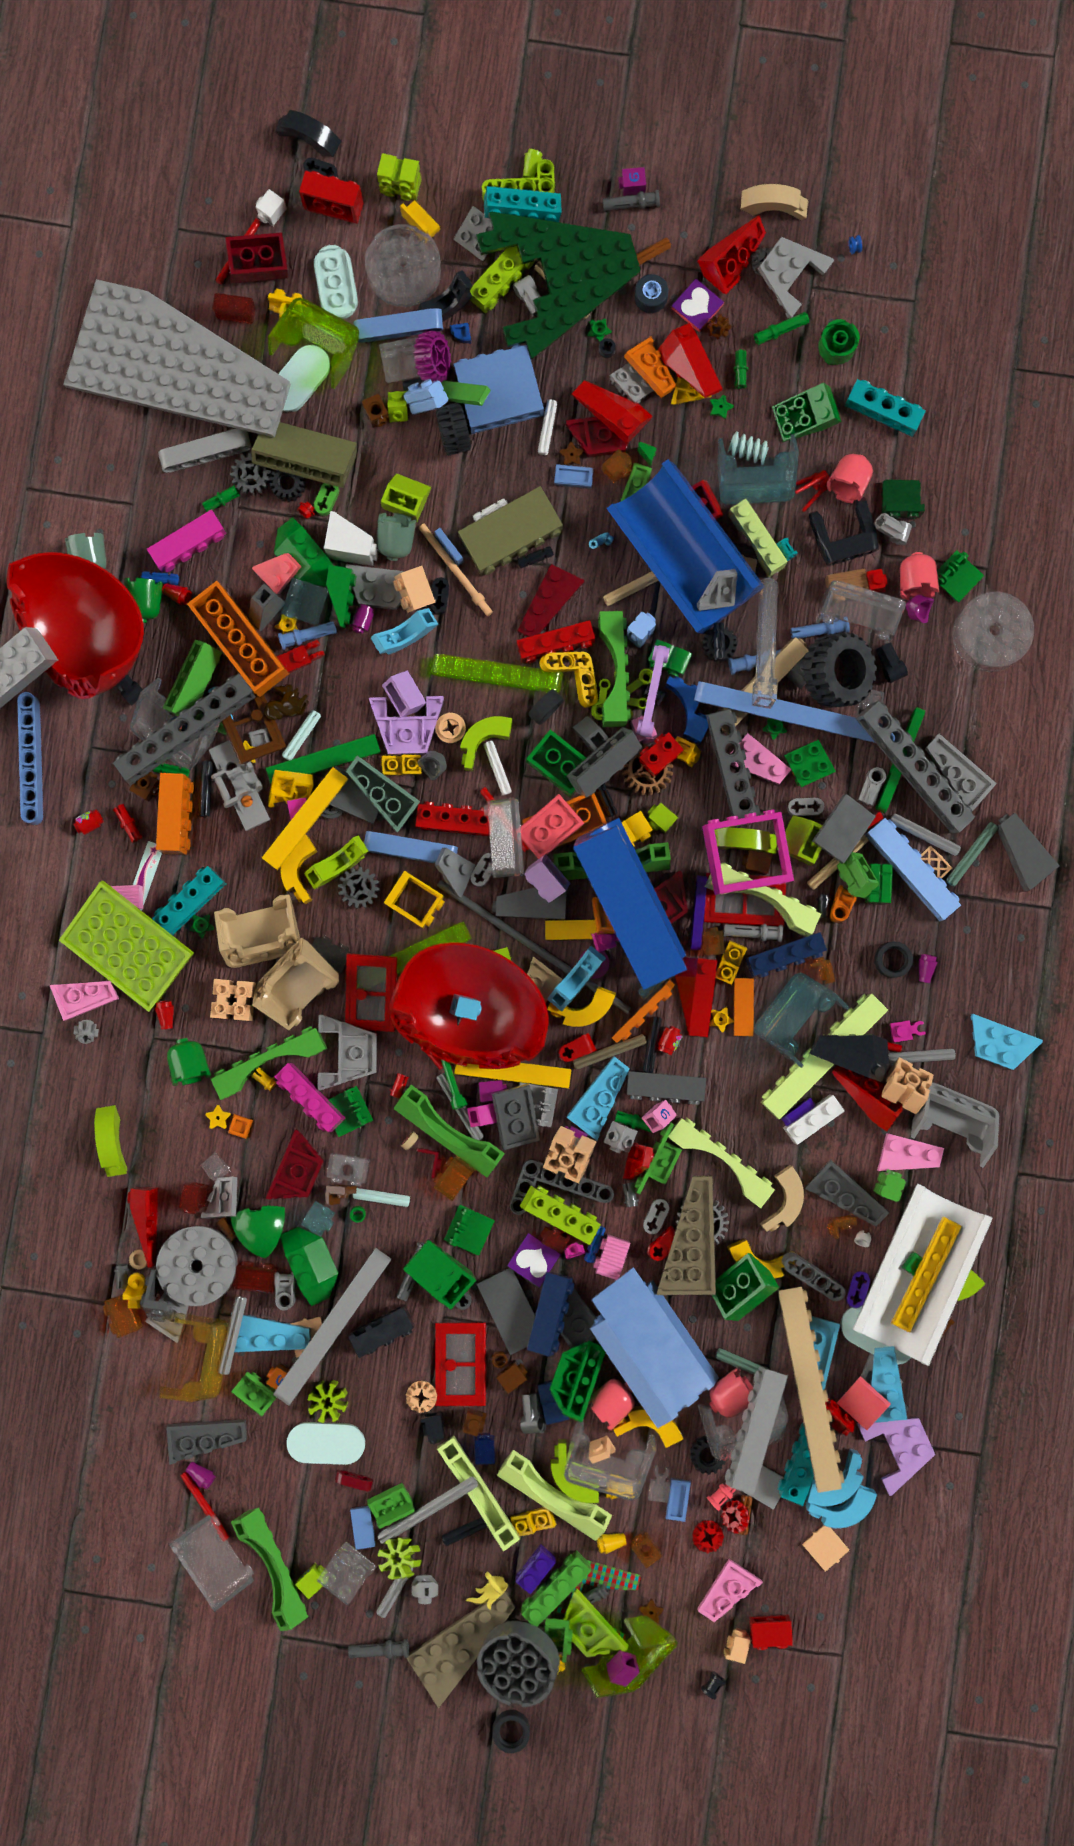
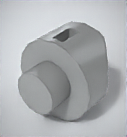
(424, 1588)

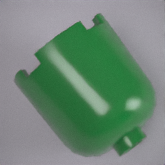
(146, 595)
(187, 1062)

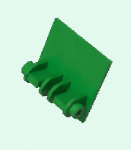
(958, 575)
(809, 763)
(353, 1109)
(469, 1230)

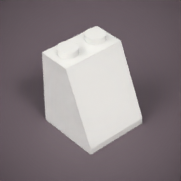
(348, 542)

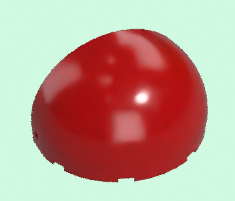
(81, 615)
(511, 1015)

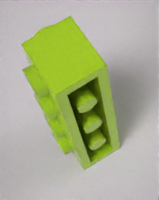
(498, 279)
(560, 1215)

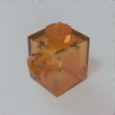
(617, 466)
(713, 942)

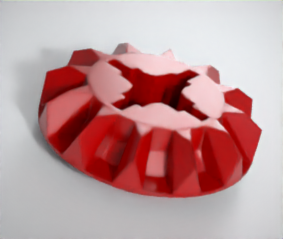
(741, 1514)
(699, 1534)

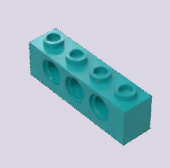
(889, 417)

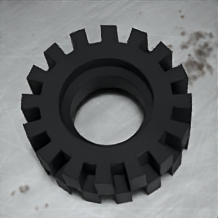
(286, 494)
(709, 649)
(704, 1467)

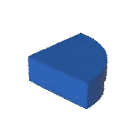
(461, 332)

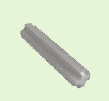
(391, 1596)

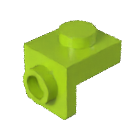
(397, 407)

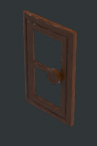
(248, 755)

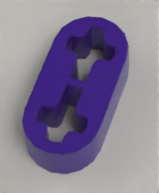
(798, 1111)
(862, 1291)

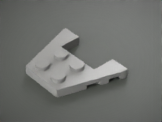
(784, 266)
(356, 1052)

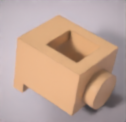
(737, 1646)

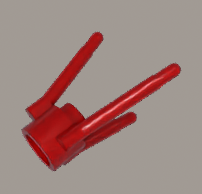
(818, 481)

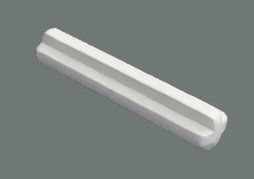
(547, 427)
(497, 768)

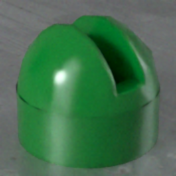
(357, 1217)

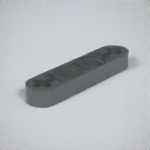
(814, 1275)

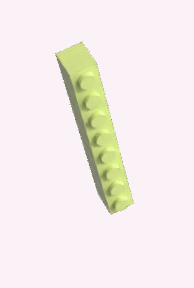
(800, 1080)

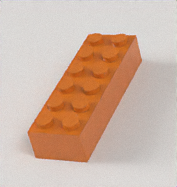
(238, 638)

